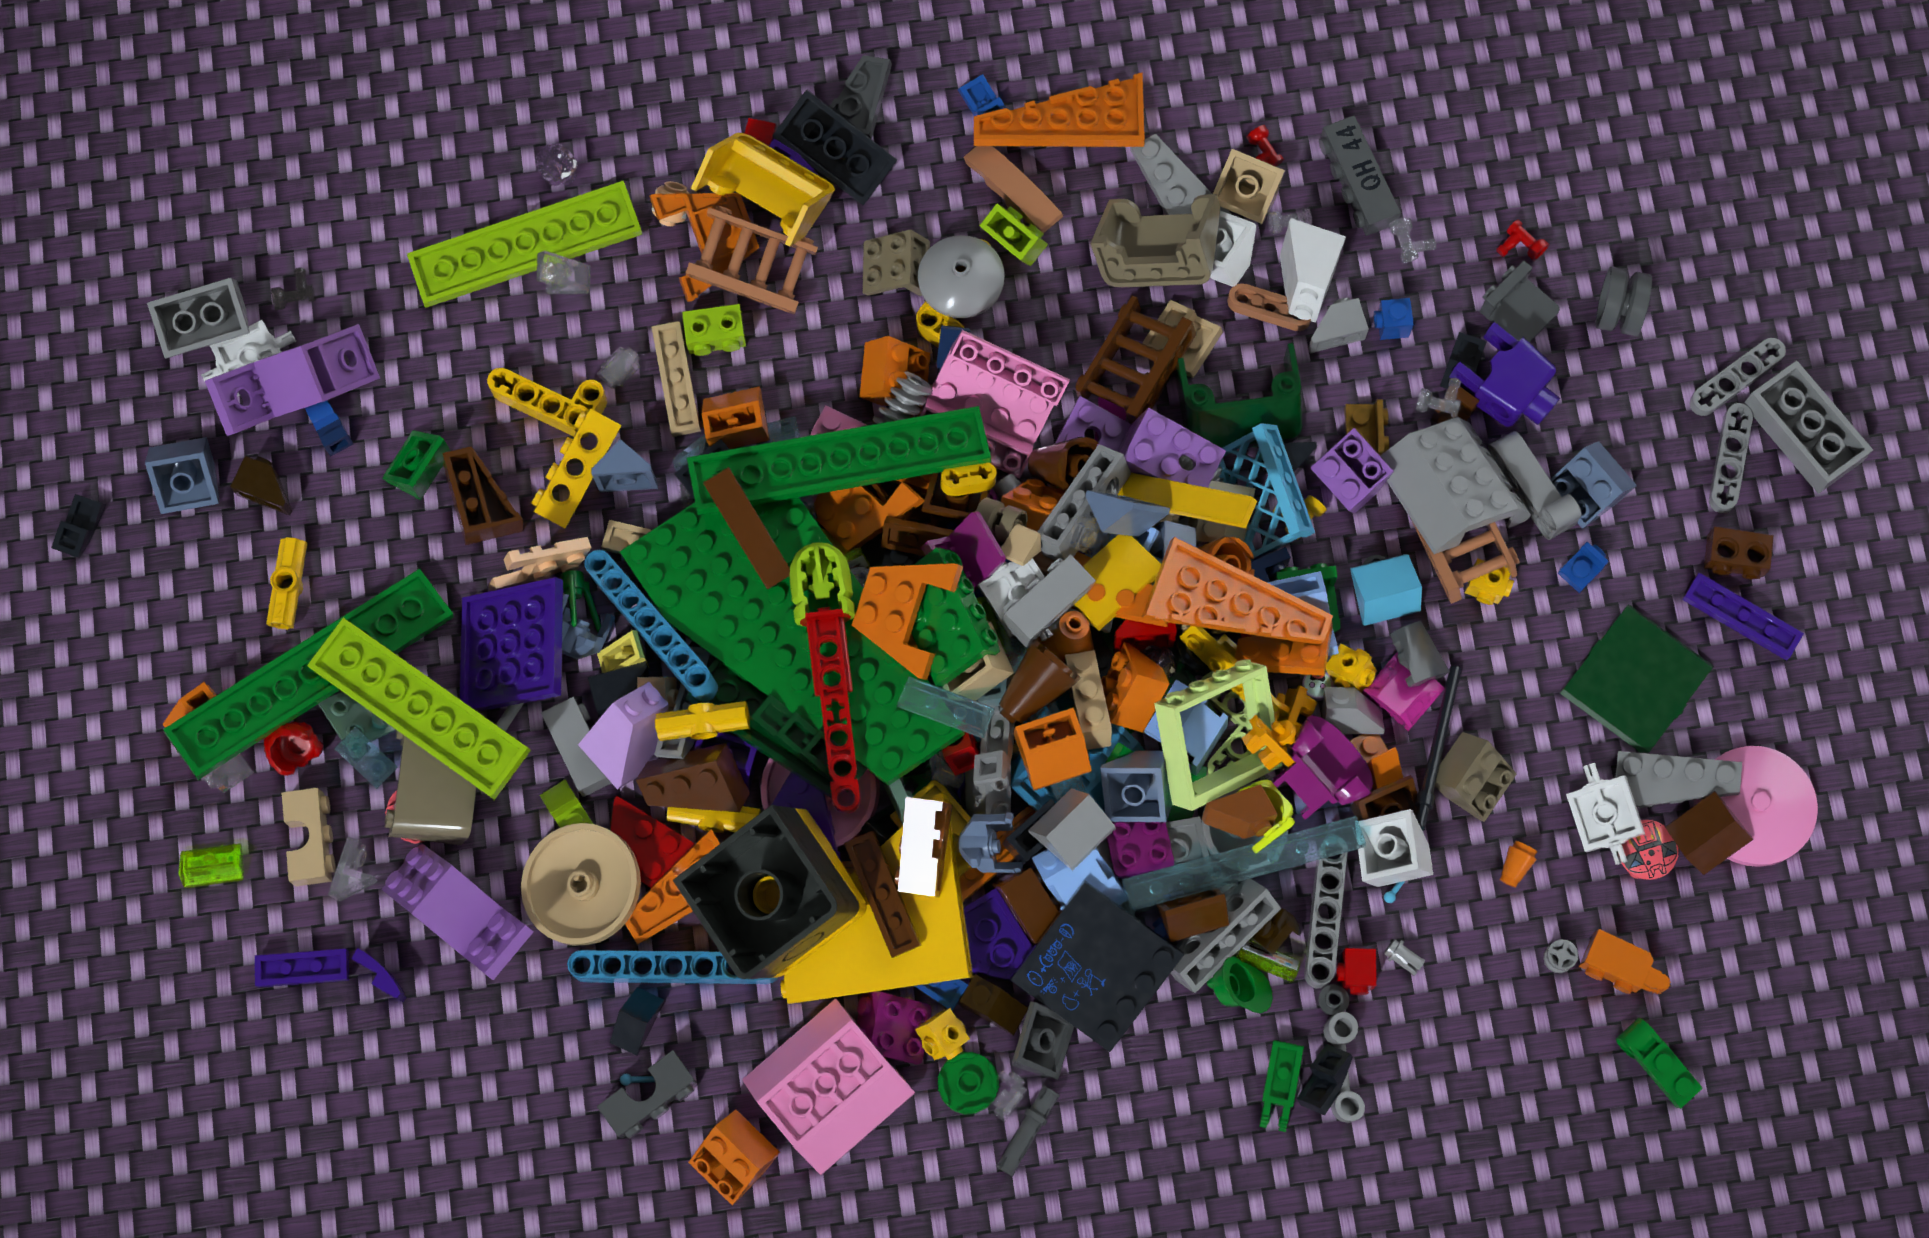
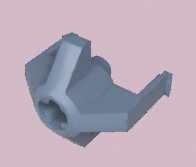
(578, 641)
(980, 844)

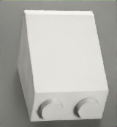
(1308, 267)

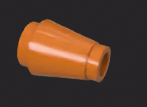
(1517, 863)

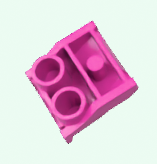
(1402, 702)

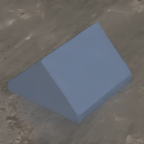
(623, 471)
(1124, 514)

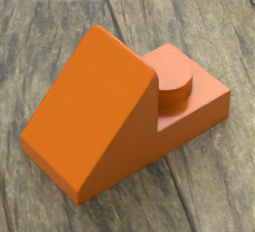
(1382, 762)

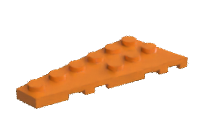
(1076, 118)
(1215, 595)

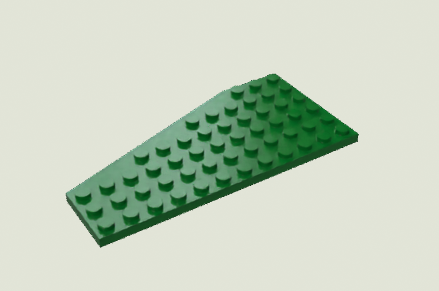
(720, 603)

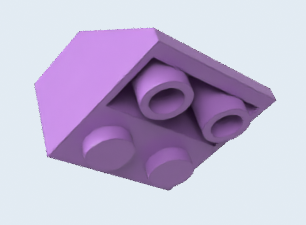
(1353, 471)

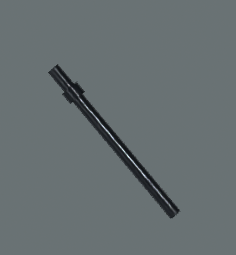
(1425, 798)

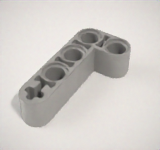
(1530, 482)

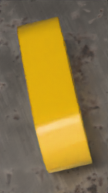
(968, 479)

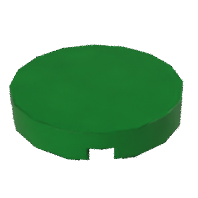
(968, 1083)

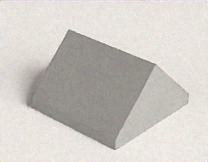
(1073, 828)

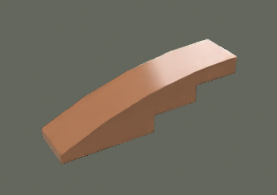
(1013, 187)

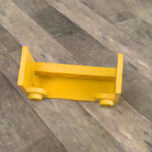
(766, 179)

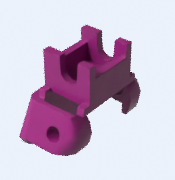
(1325, 767)

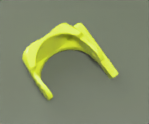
(1283, 808)

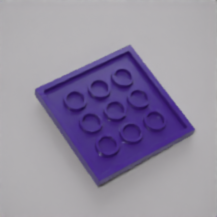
(512, 645)

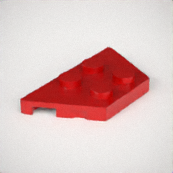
(651, 841)

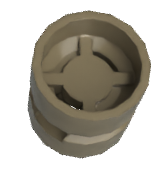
(1001, 518)

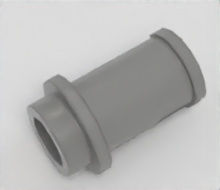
(1404, 957)

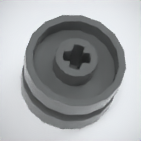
(1623, 301)

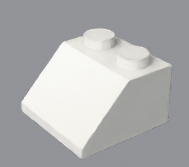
(1393, 849)

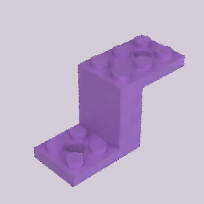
(292, 379)
(1148, 444)
(457, 910)

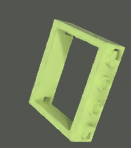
(1233, 776)

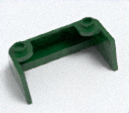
(1233, 420)

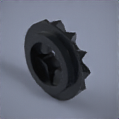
(1189, 660)

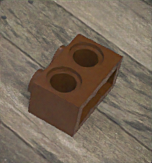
(1738, 544)

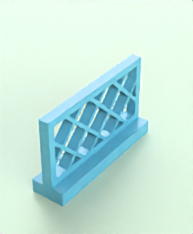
(1279, 477)

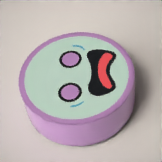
(1316, 684)

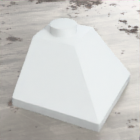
(1233, 248)

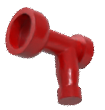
(1259, 137)
(1519, 234)

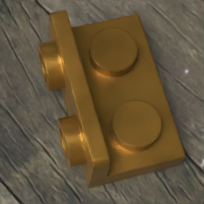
(1369, 422)

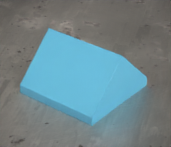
(1387, 589)

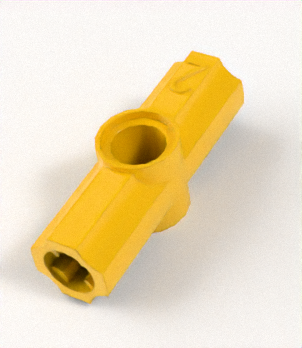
(285, 601)
(702, 721)
(710, 819)

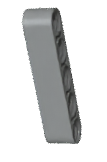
(1327, 927)

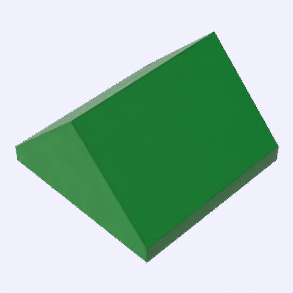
(417, 463)

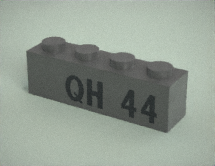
(1359, 175)

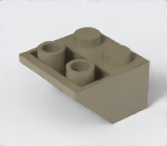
(1474, 775)

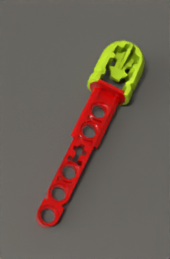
(824, 627)

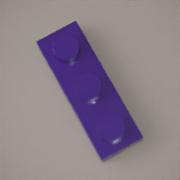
(301, 968)

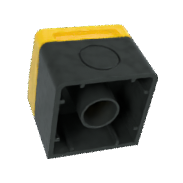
(772, 893)

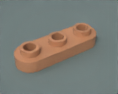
(1258, 300)

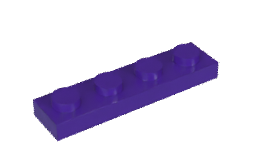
(1743, 616)

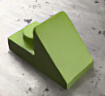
(564, 805)

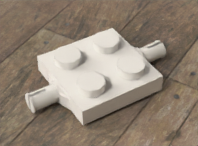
(246, 349)
(1010, 582)
(1605, 813)

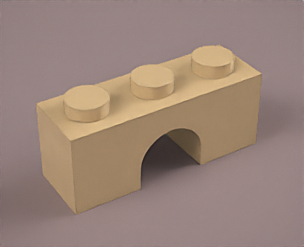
(1089, 700)
(312, 862)

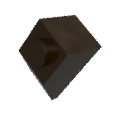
(261, 484)
(993, 1005)

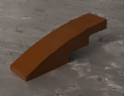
(747, 527)

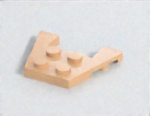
(541, 563)

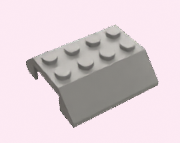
(1450, 483)

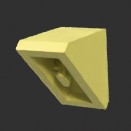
(622, 653)

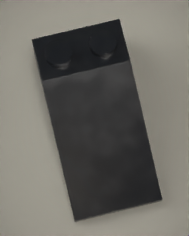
(835, 147)

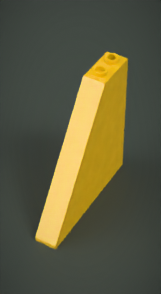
(859, 958)

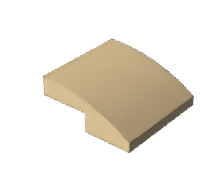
(1206, 336)

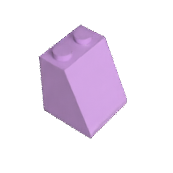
(626, 735)

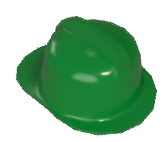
(1241, 986)

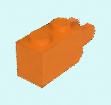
(1622, 964)

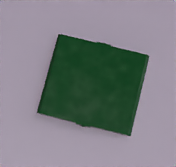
(1637, 680)

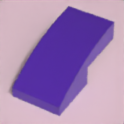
(383, 979)

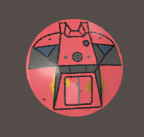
(1652, 853)

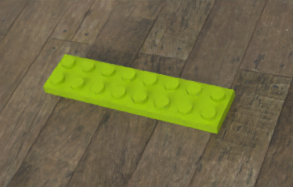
(513, 245)
(419, 708)

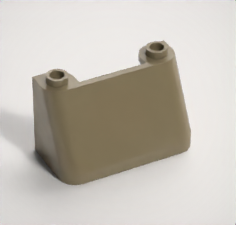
(1156, 248)
(430, 799)

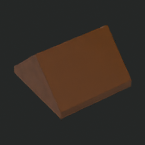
(950, 506)
(1387, 800)
(1708, 833)
(1194, 914)

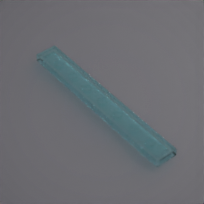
(1243, 863)

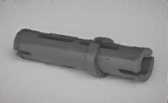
(1030, 1126)

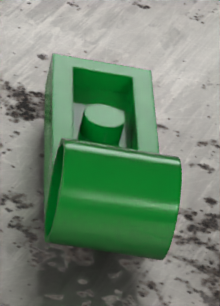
(1659, 1062)

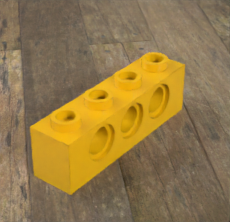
(562, 511)

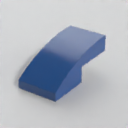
(980, 96)

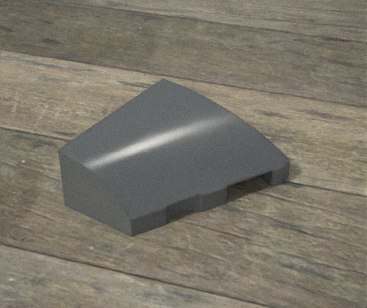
(1418, 654)

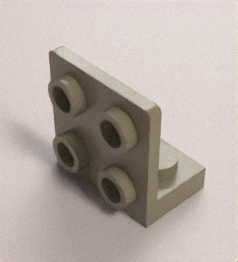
(893, 262)

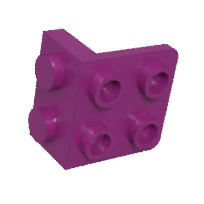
(974, 546)
(1139, 848)
(891, 1025)

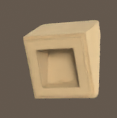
(1021, 545)

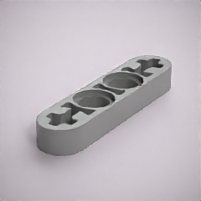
(1737, 376)
(1733, 458)

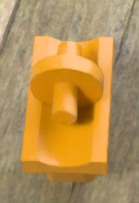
(1293, 704)
(1275, 740)

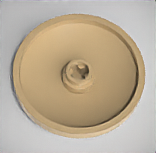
(580, 884)

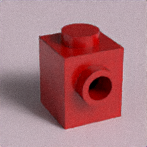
(1357, 970)

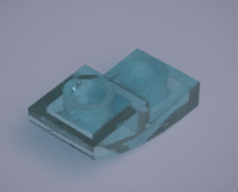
(365, 757)

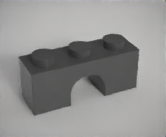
(671, 1081)

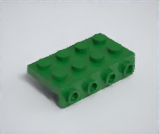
(952, 624)

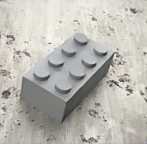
(1808, 427)

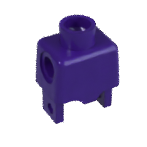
(1515, 382)

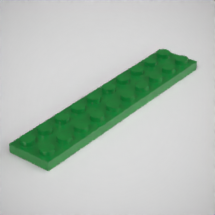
(846, 458)
(289, 687)

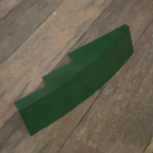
(799, 738)

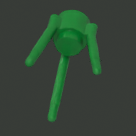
(574, 587)

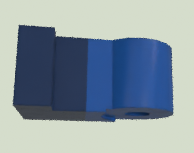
(329, 427)

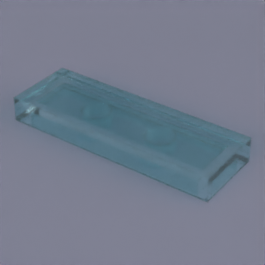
(946, 707)

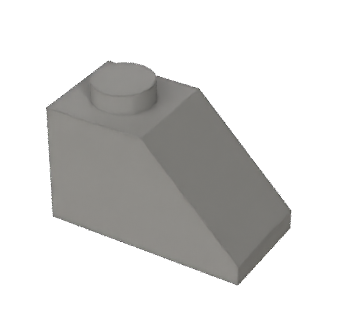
(1340, 326)
(1351, 711)

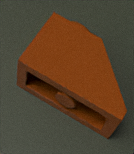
(1242, 813)

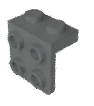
(1519, 304)

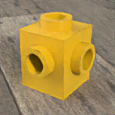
(1491, 586)
(1351, 668)
(943, 1035)

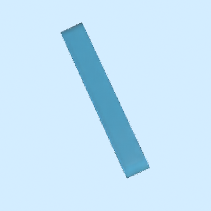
(658, 633)
(658, 972)

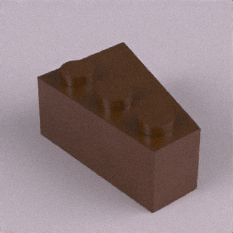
(478, 500)
(700, 780)
(1028, 901)

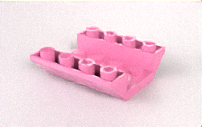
(1008, 389)
(827, 1087)

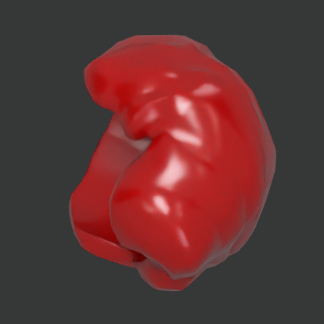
(292, 747)

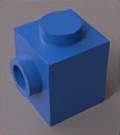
(1394, 318)

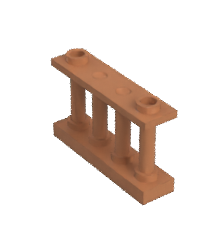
(730, 280)
(1454, 581)

